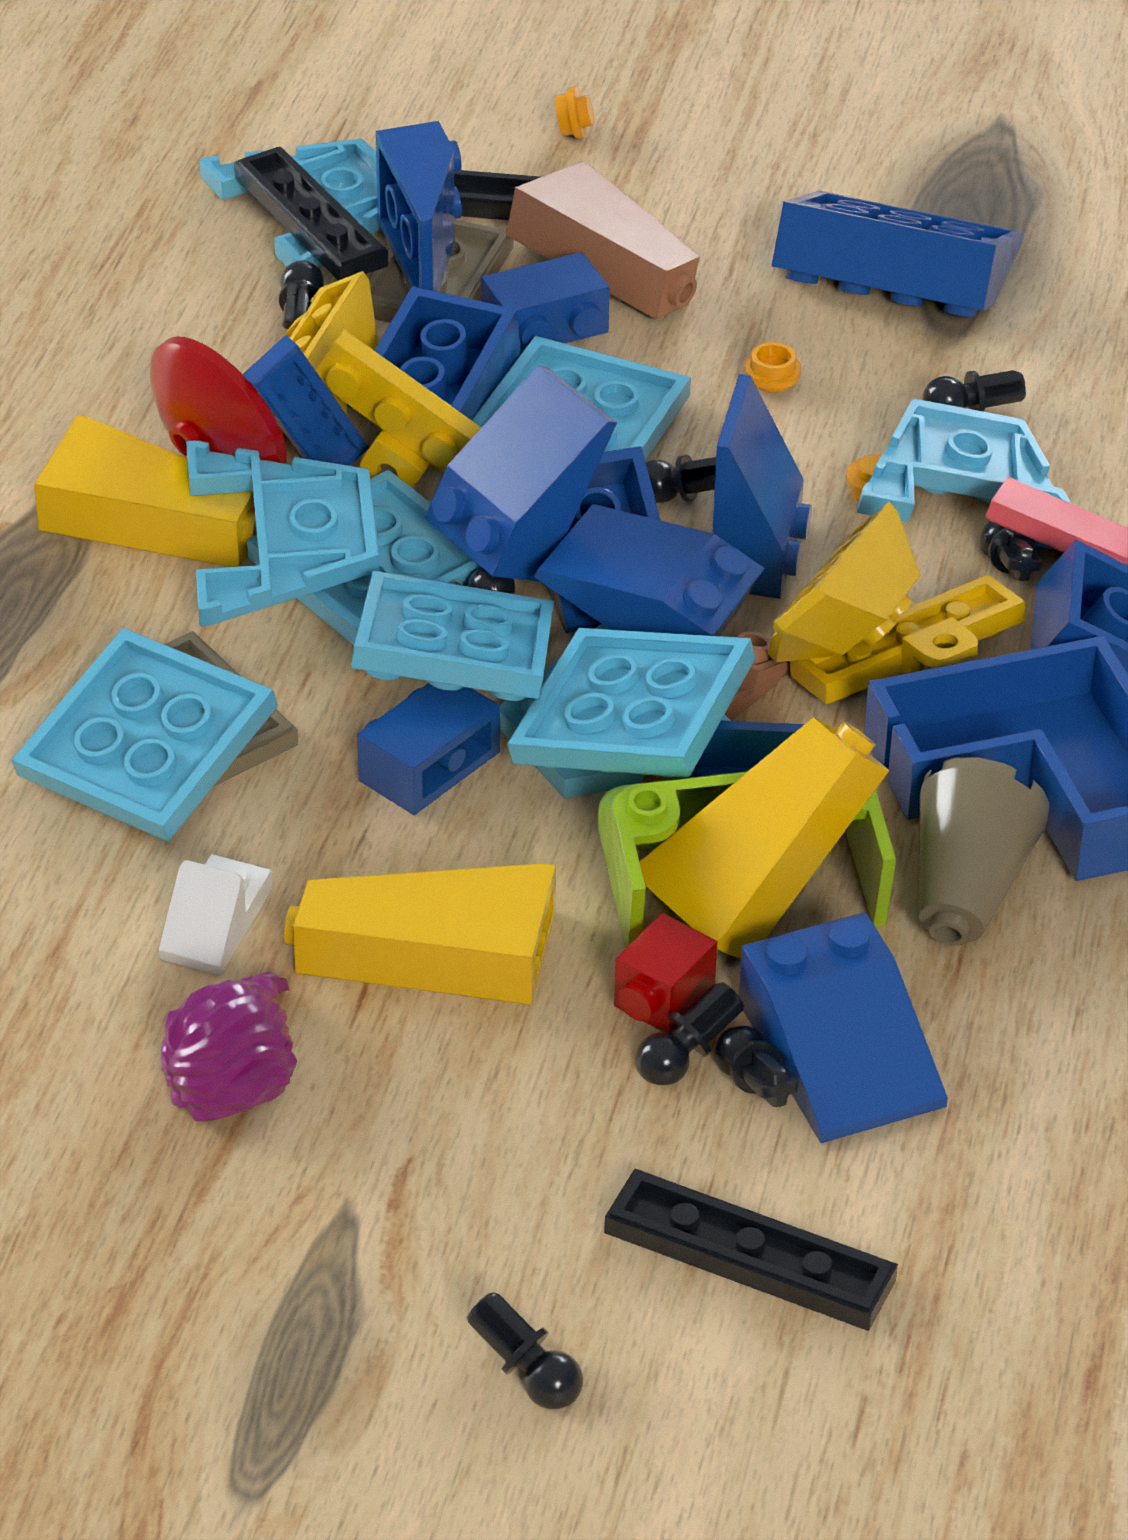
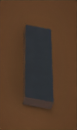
(310, 213)
(751, 1249)

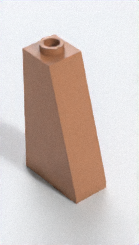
(628, 247)

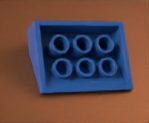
(894, 251)

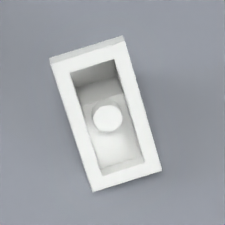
(212, 912)

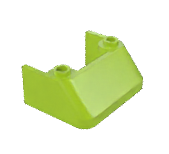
(650, 812)

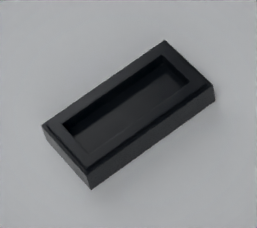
(488, 193)

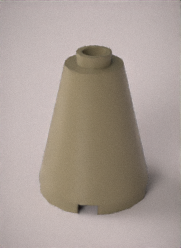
(973, 844)

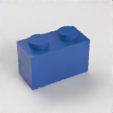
(553, 298)
(428, 745)

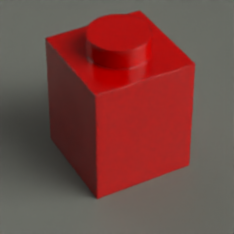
(664, 972)

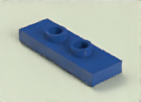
(305, 406)

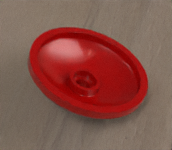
(211, 402)

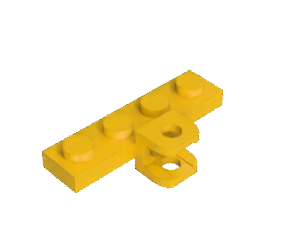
(413, 420)
(924, 638)

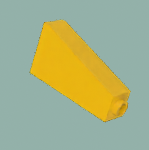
(138, 497)
(765, 835)
(429, 930)

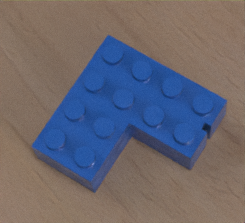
(1040, 710)

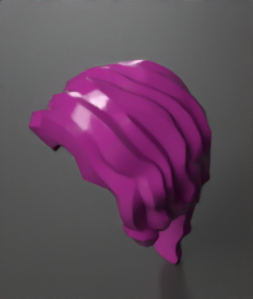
(228, 1047)

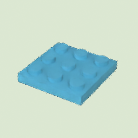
(631, 393)
(405, 547)
(453, 636)
(632, 702)
(145, 734)

